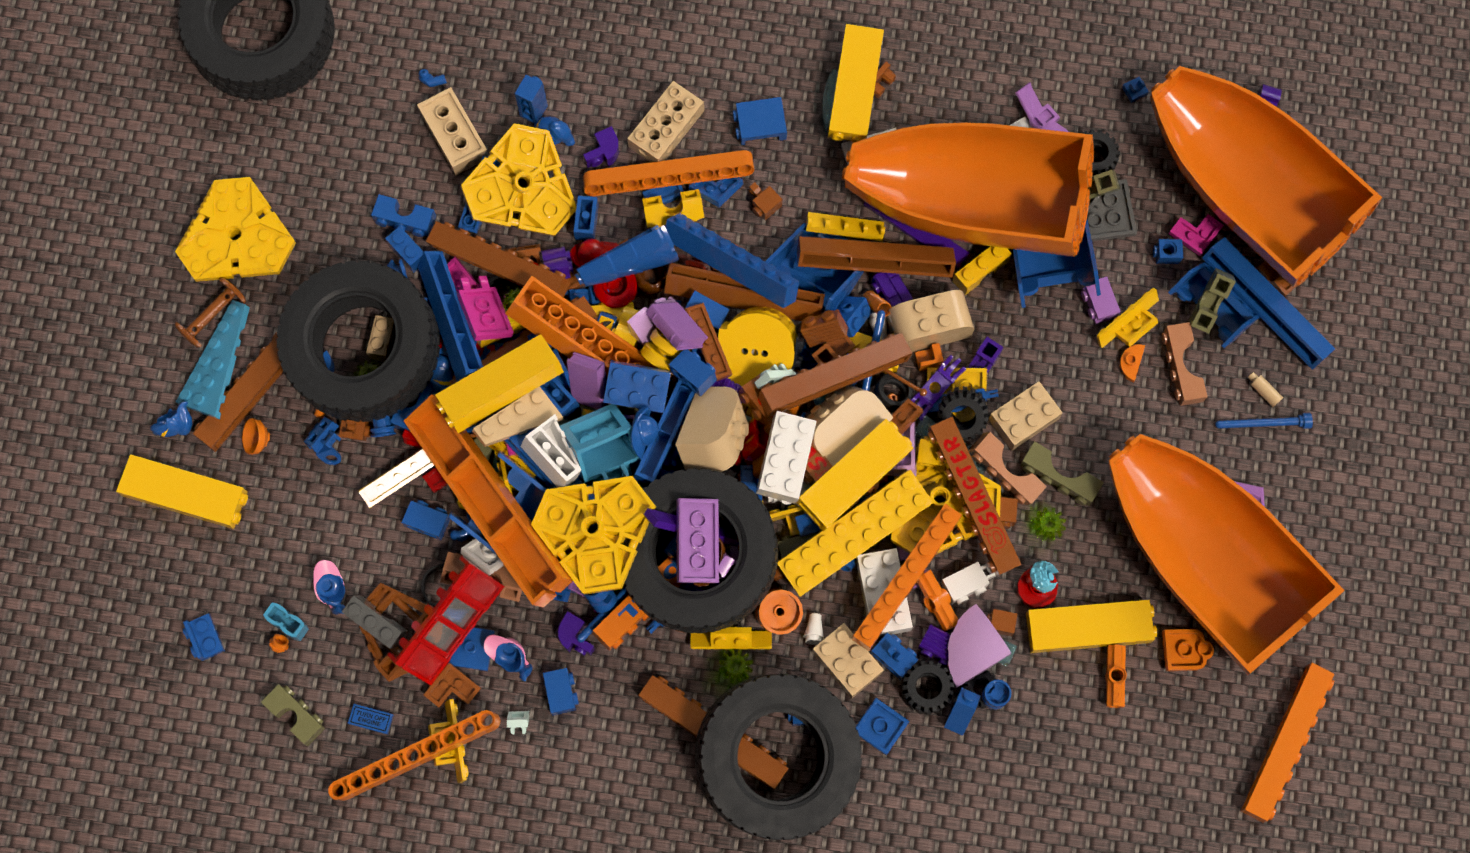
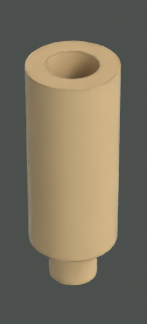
(1265, 389)

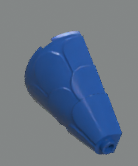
(641, 253)

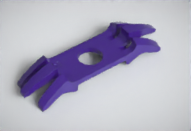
(943, 378)

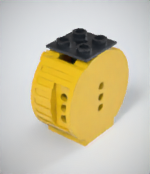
(758, 341)

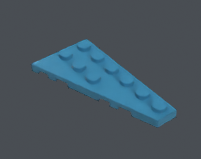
(214, 369)

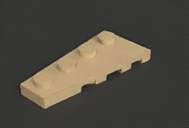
(517, 418)

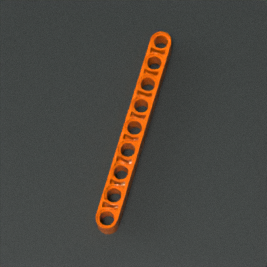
(668, 173)
(404, 755)

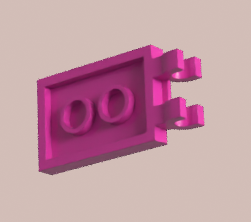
(483, 310)

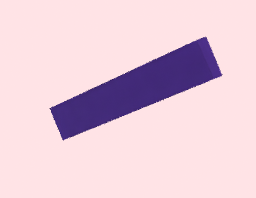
(925, 238)
(669, 522)

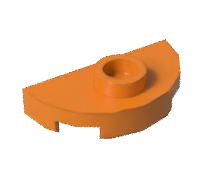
(1131, 360)

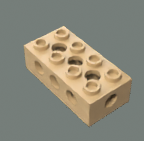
(664, 113)
(455, 120)

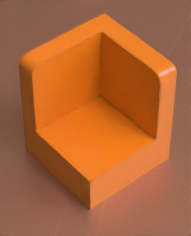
(929, 358)

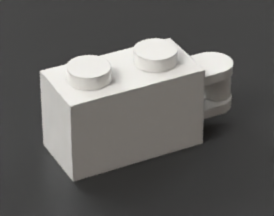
(967, 582)

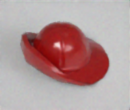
(589, 250)
(621, 291)

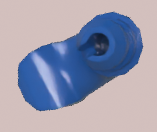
(461, 535)

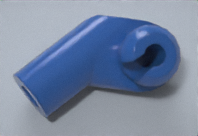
(430, 80)

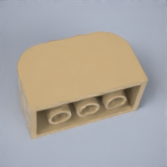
(932, 320)
(845, 421)
(713, 430)

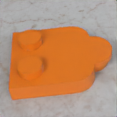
(1185, 649)

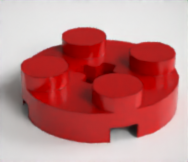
(1032, 598)

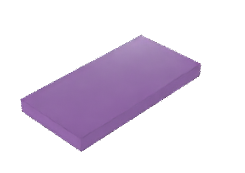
(697, 541)

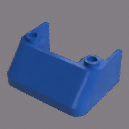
(1233, 313)

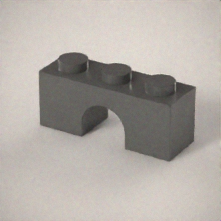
(380, 627)

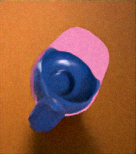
(329, 585)
(508, 654)

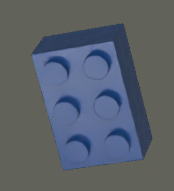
(637, 386)

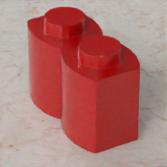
(755, 441)

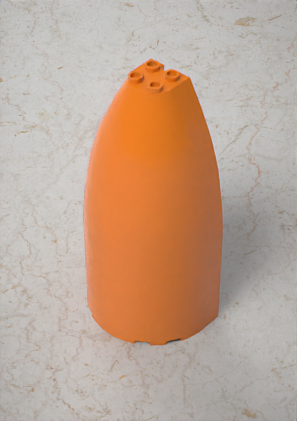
(1261, 171)
(979, 183)
(1218, 550)

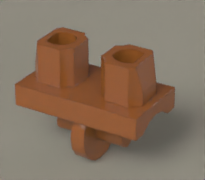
(886, 75)

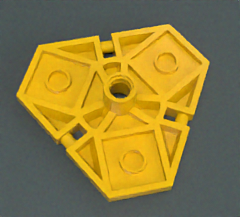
(495, 194)
(234, 210)
(936, 484)
(597, 558)

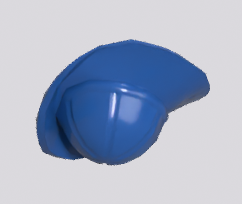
(643, 431)

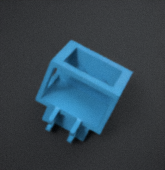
(601, 444)

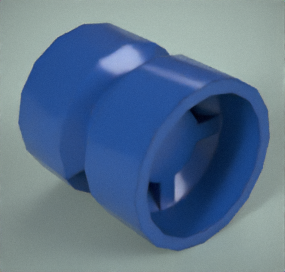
(602, 601)
(996, 694)

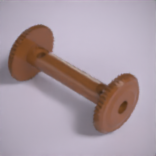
(210, 312)

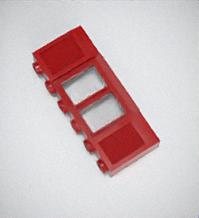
(447, 622)

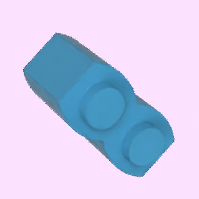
(288, 623)

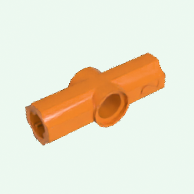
(937, 600)
(1115, 689)

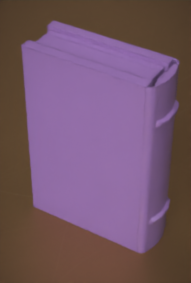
(677, 326)
(587, 380)

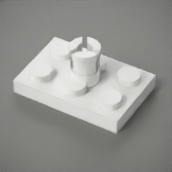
(482, 556)

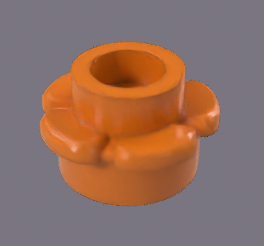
(279, 643)

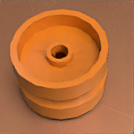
(790, 610)

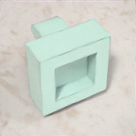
(518, 719)

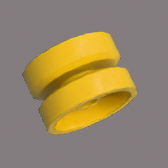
(660, 350)

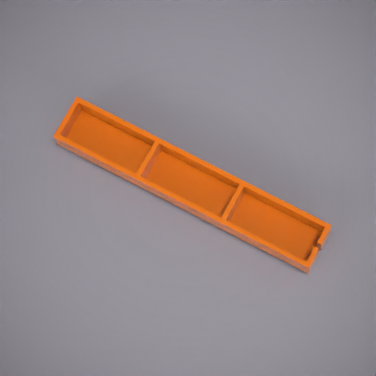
(489, 504)

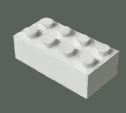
(786, 457)
(875, 574)

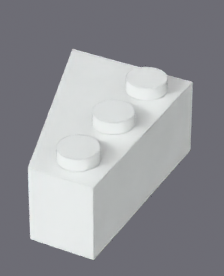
(551, 453)

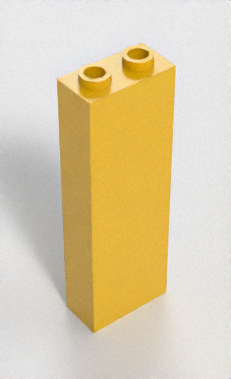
(855, 83)
(498, 384)
(855, 474)
(182, 491)
(1090, 626)

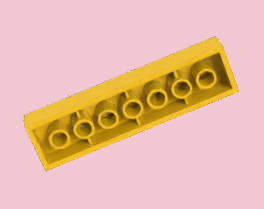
(854, 532)

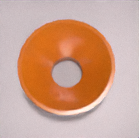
(254, 436)

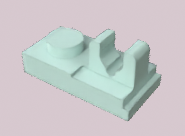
(773, 375)

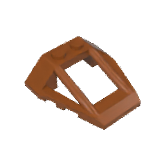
(382, 598)

